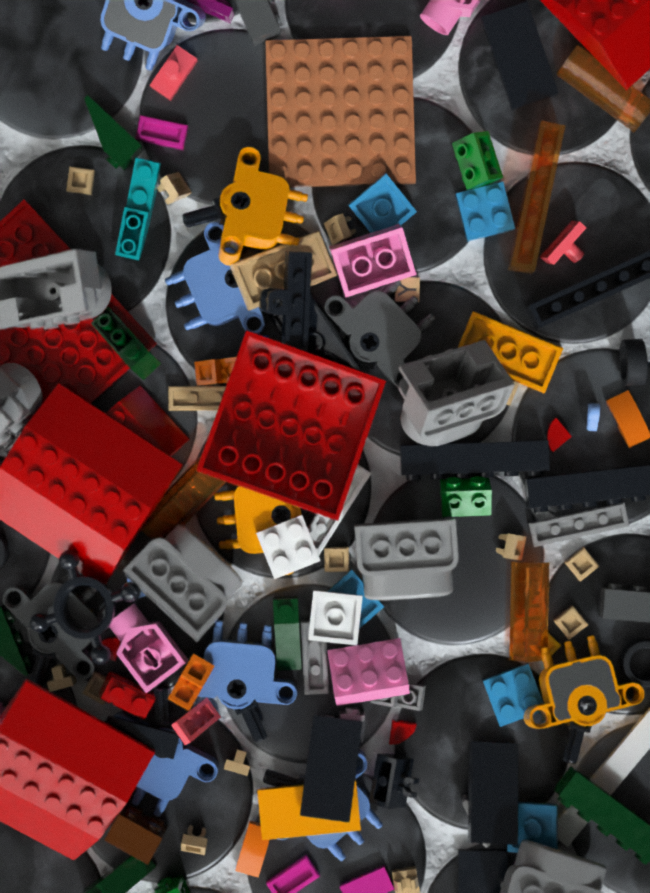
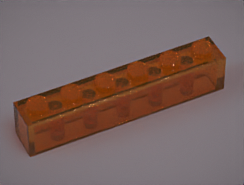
(536, 197)

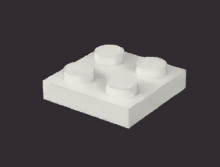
(288, 546)
(335, 617)

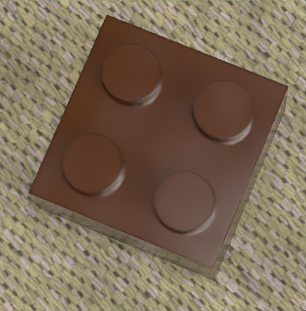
(136, 833)

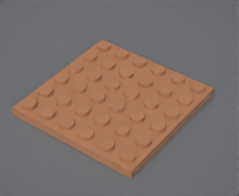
(341, 110)

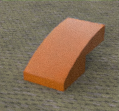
(213, 371)
(628, 418)
(191, 682)
(252, 851)

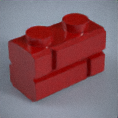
(126, 695)

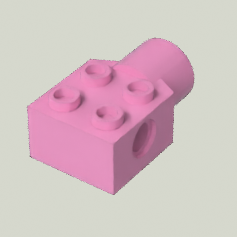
(443, 14)
(146, 648)

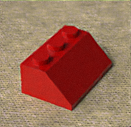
(148, 420)

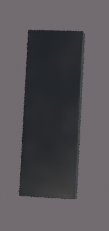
(160, 740)

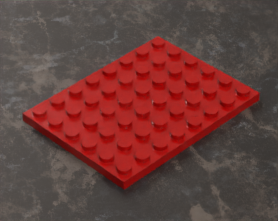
(67, 354)

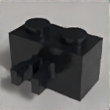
(392, 781)

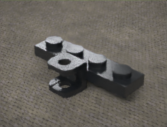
(293, 300)

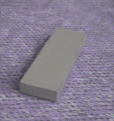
(314, 663)

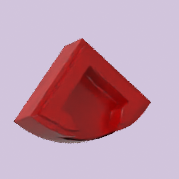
(556, 435)
(113, 644)
(401, 731)

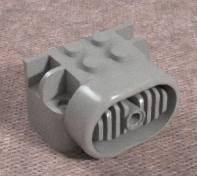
(53, 290)
(452, 393)
(18, 401)
(407, 558)
(185, 579)
(551, 871)

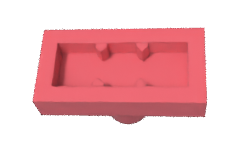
(173, 72)
(565, 244)
(196, 721)

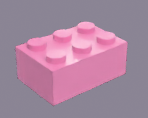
(372, 260)
(368, 672)

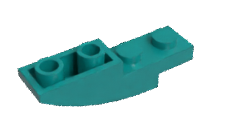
(138, 209)

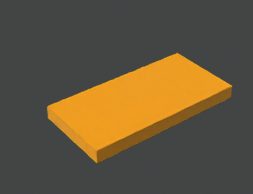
(521, 354)
(281, 814)

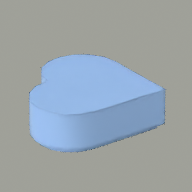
(593, 416)

